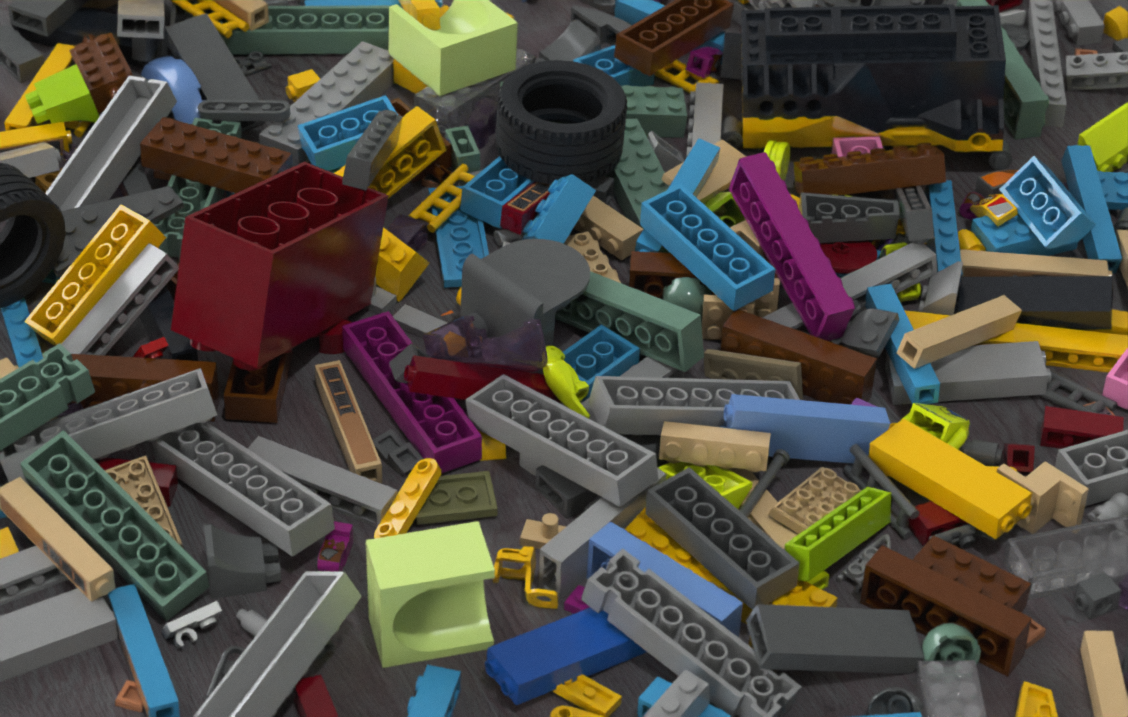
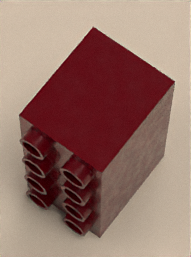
(277, 264)

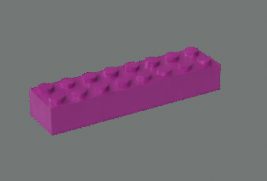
(791, 247)
(430, 422)

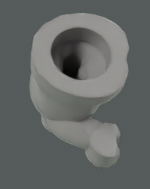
(1115, 507)

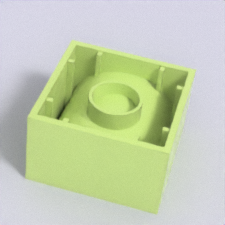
(470, 47)
(429, 593)

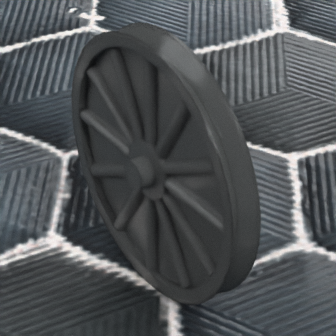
(1017, 35)

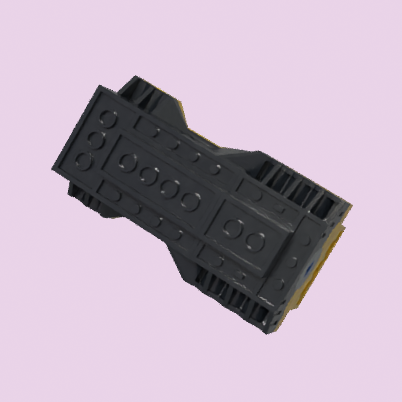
(874, 73)

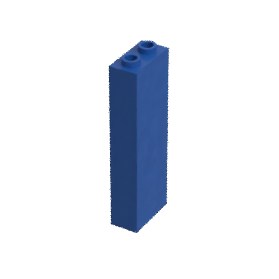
(557, 653)

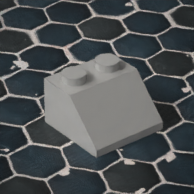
(942, 291)

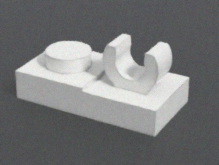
(184, 625)

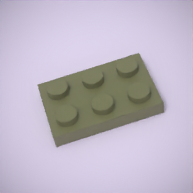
(459, 498)

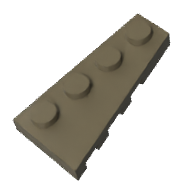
(749, 367)

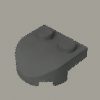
(870, 331)

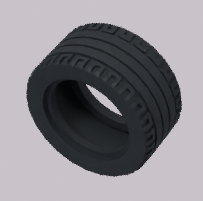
(560, 93)
(30, 237)

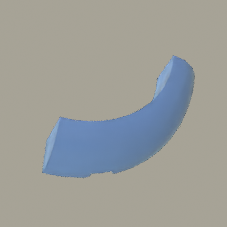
(182, 83)

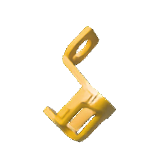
(528, 557)

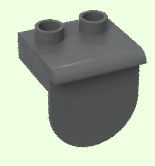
(522, 284)

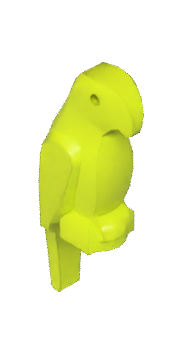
(564, 381)

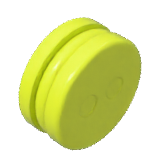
(780, 154)

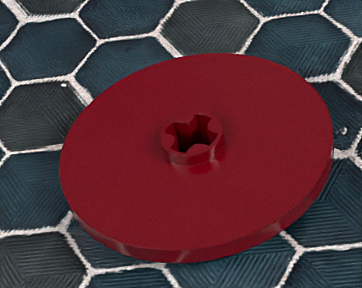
(849, 255)

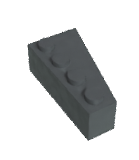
(849, 218)

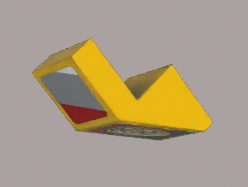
(996, 207)

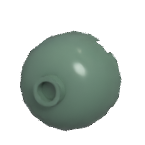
(686, 293)
(950, 643)

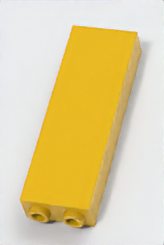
(950, 478)

